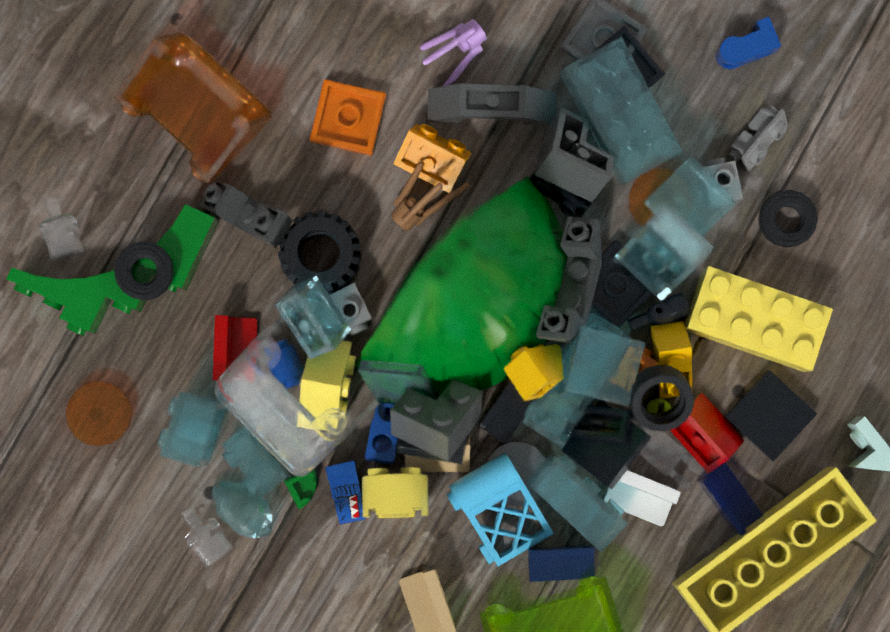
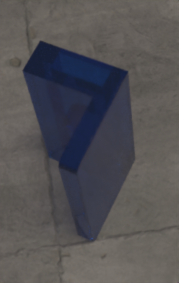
(730, 498)

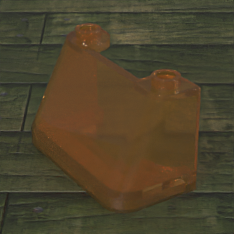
(193, 102)

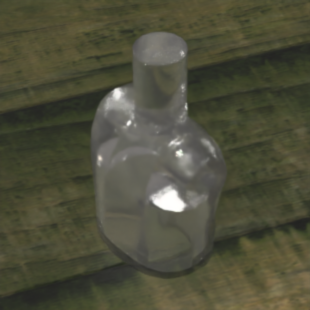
(60, 232)
(206, 538)

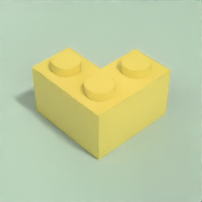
(326, 380)

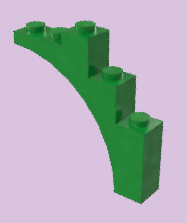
(90, 297)

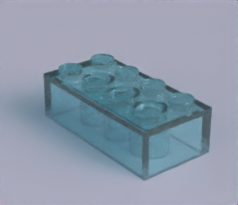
(621, 110)

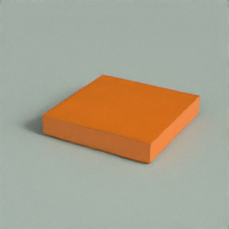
(348, 117)

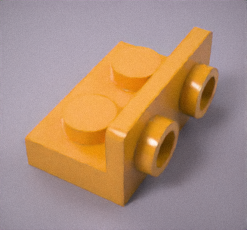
(440, 157)

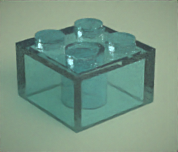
(664, 252)
(191, 429)

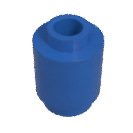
(289, 367)

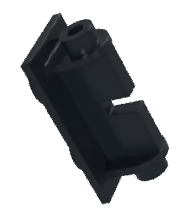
(568, 202)

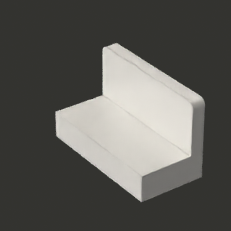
(643, 497)

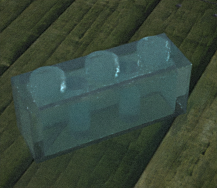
(578, 501)

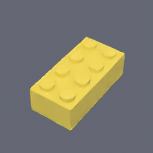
(757, 319)

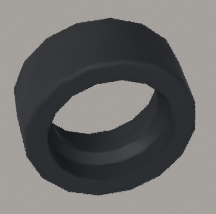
(676, 415)

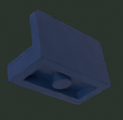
(561, 563)

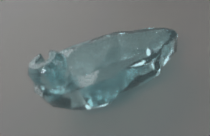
(243, 511)

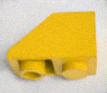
(672, 348)
(535, 370)

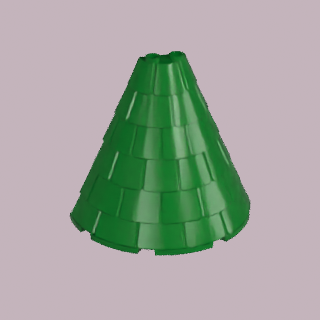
(477, 293)

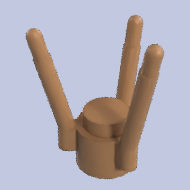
(410, 211)

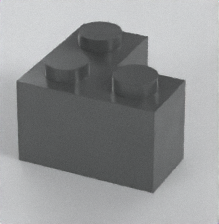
(569, 160)
(439, 424)

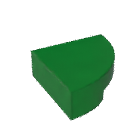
(302, 488)

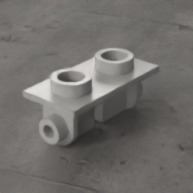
(769, 126)

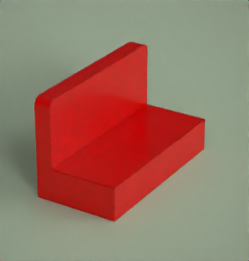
(230, 340)
(708, 435)

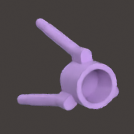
(466, 37)

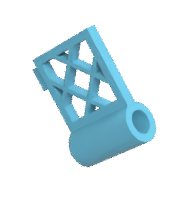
(484, 489)

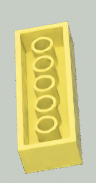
(774, 551)

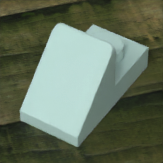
(865, 436)

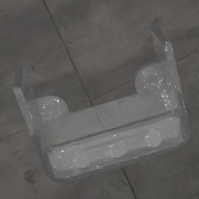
(275, 414)

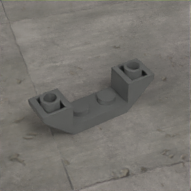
(491, 102)
(246, 214)
(574, 300)

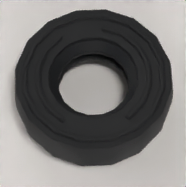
(801, 204)
(125, 263)

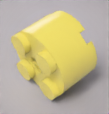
(395, 493)

